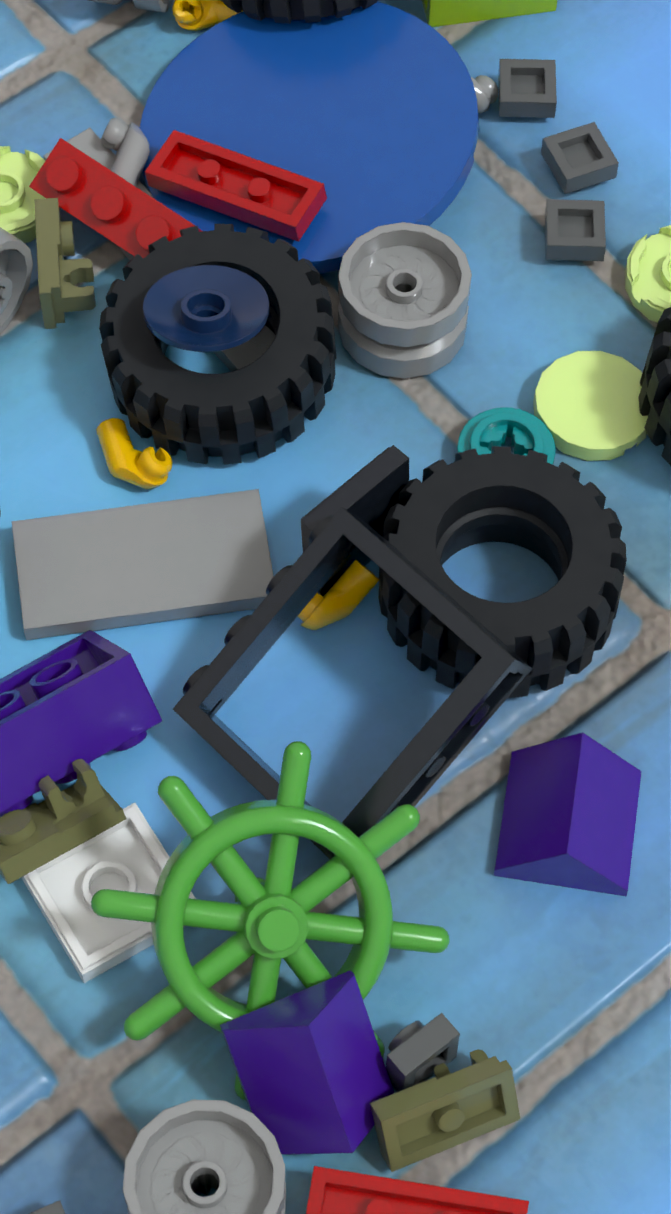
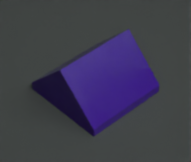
(569, 816)
(311, 1067)

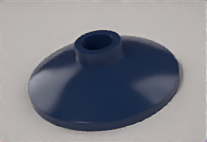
(206, 308)

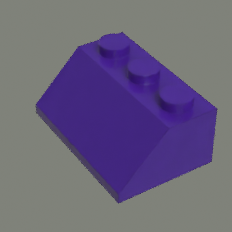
(68, 709)

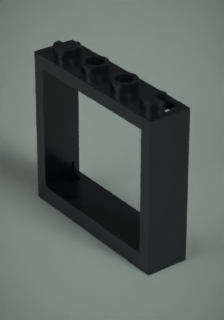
(287, 595)

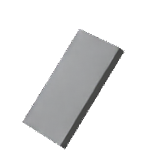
(142, 564)

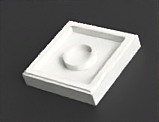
(117, 859)

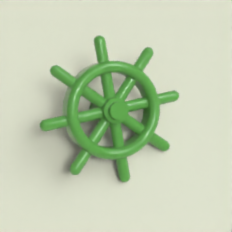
(269, 914)

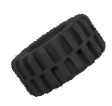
(234, 409)
(520, 504)

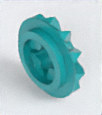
(496, 424)

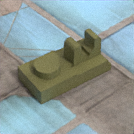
(55, 274)
(57, 824)
(445, 1110)

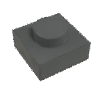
(527, 88)
(579, 157)
(575, 230)
(419, 1050)

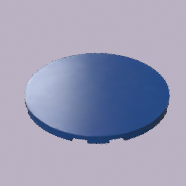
(349, 101)

